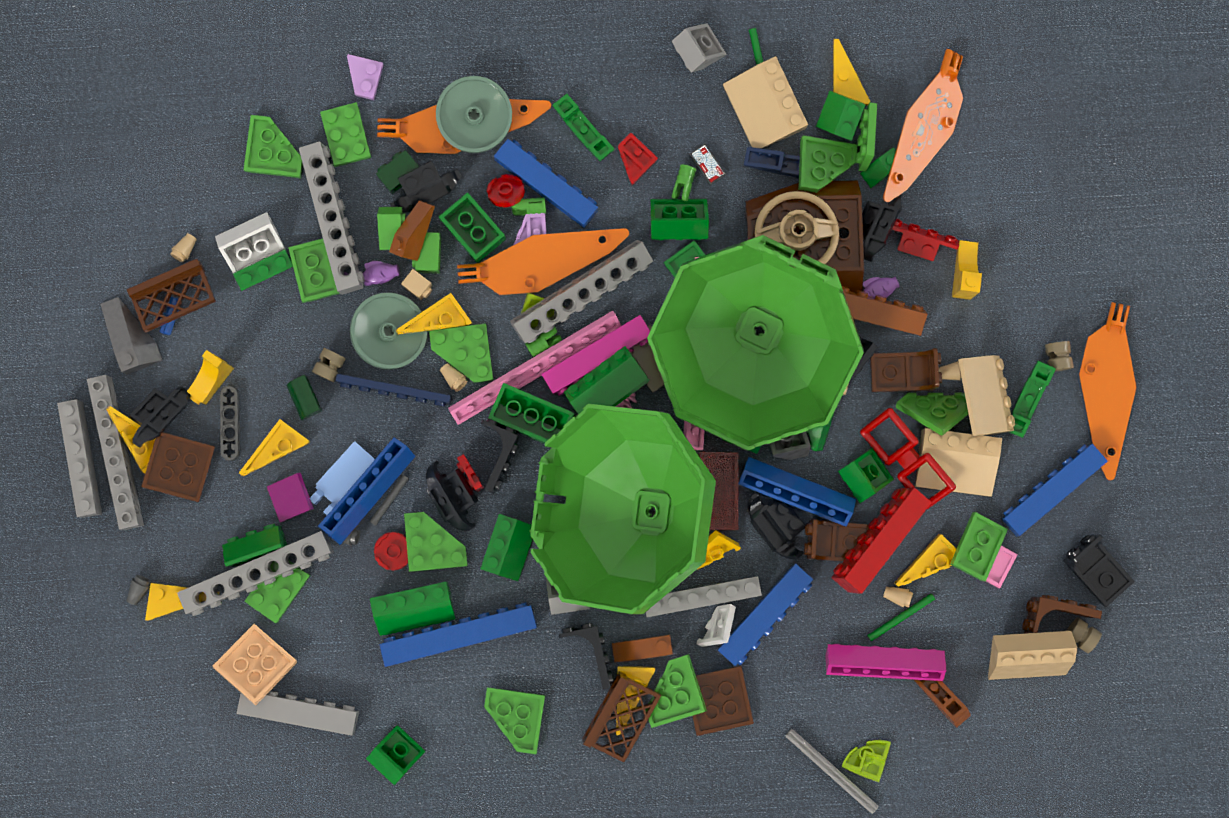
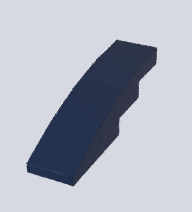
(772, 161)

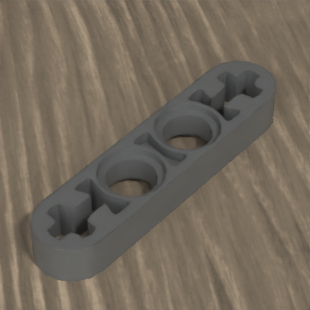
(229, 423)

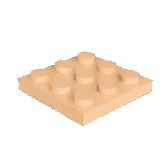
(254, 664)

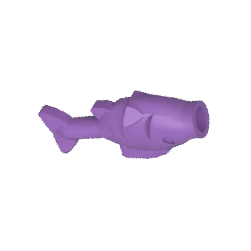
(379, 272)
(880, 286)

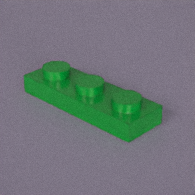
(263, 269)

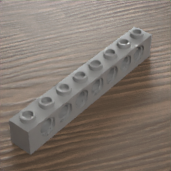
(310, 155)
(555, 301)
(115, 454)
(190, 597)

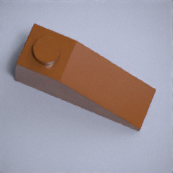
(411, 234)
(642, 648)
(945, 701)

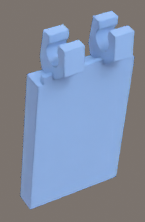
(342, 476)

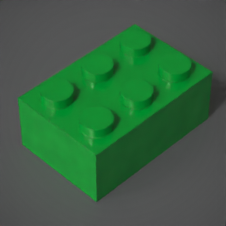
(472, 228)

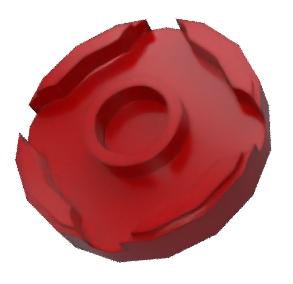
(505, 190)
(391, 551)

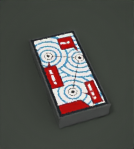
(707, 164)

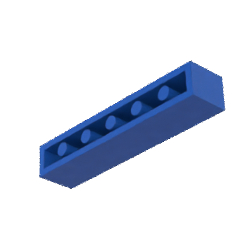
(546, 183)
(1054, 490)
(366, 491)
(797, 491)
(764, 614)

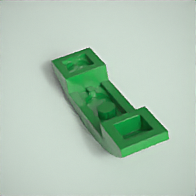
(582, 128)
(1030, 396)

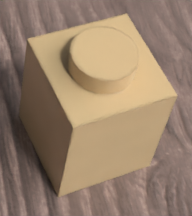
(417, 285)

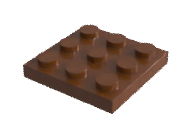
(178, 466)
(725, 701)

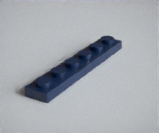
(385, 388)

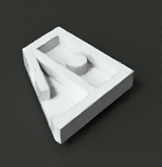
(718, 626)

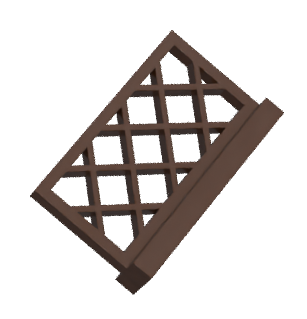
(162, 283)
(605, 712)

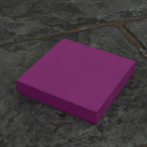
(290, 497)

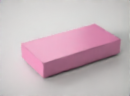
(1001, 567)

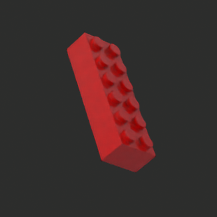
(880, 540)

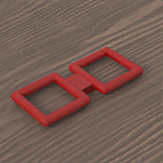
(906, 455)

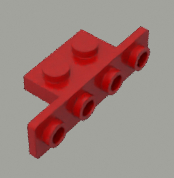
(922, 242)

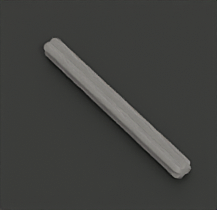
(832, 771)

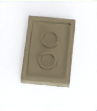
(646, 359)

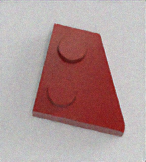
(635, 157)
(473, 480)

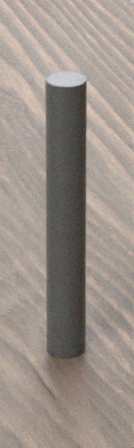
(389, 499)

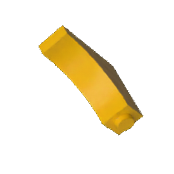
(966, 276)
(209, 379)

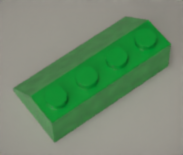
(608, 382)
(528, 414)
(412, 608)

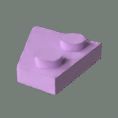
(365, 76)
(532, 225)

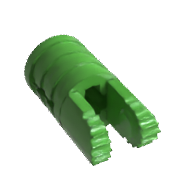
(685, 180)
(530, 206)
(540, 344)

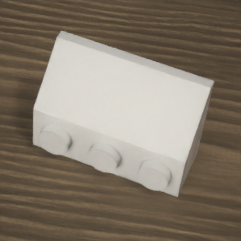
(249, 242)

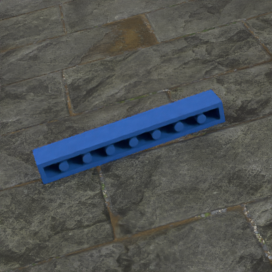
(458, 635)

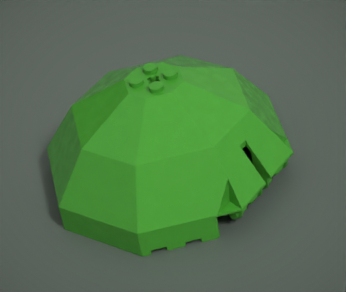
(749, 383)
(603, 541)

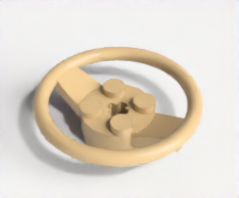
(812, 227)

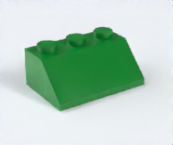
(679, 219)
(253, 546)
(507, 548)

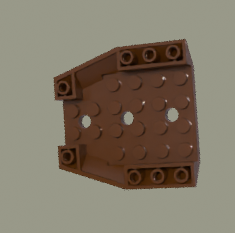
(846, 203)

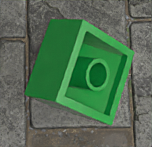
(840, 115)
(866, 475)
(395, 755)

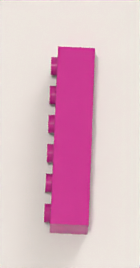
(584, 361)
(885, 662)

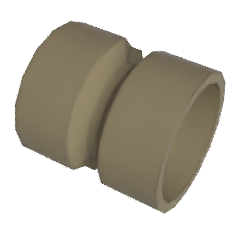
(1059, 355)
(328, 372)
(1085, 637)

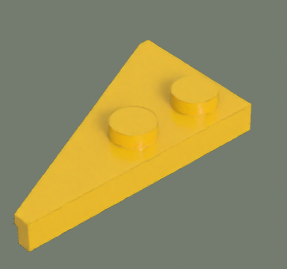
(844, 76)
(441, 315)
(127, 430)
(278, 443)
(717, 546)
(931, 560)
(165, 600)
(639, 674)

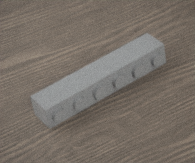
(79, 458)
(706, 596)
(302, 712)

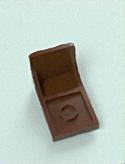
(905, 371)
(831, 540)
(1039, 606)

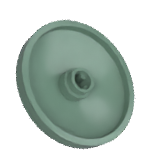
(474, 114)
(375, 332)

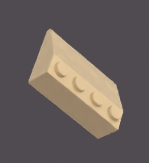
(765, 104)
(986, 395)
(964, 457)
(1032, 655)

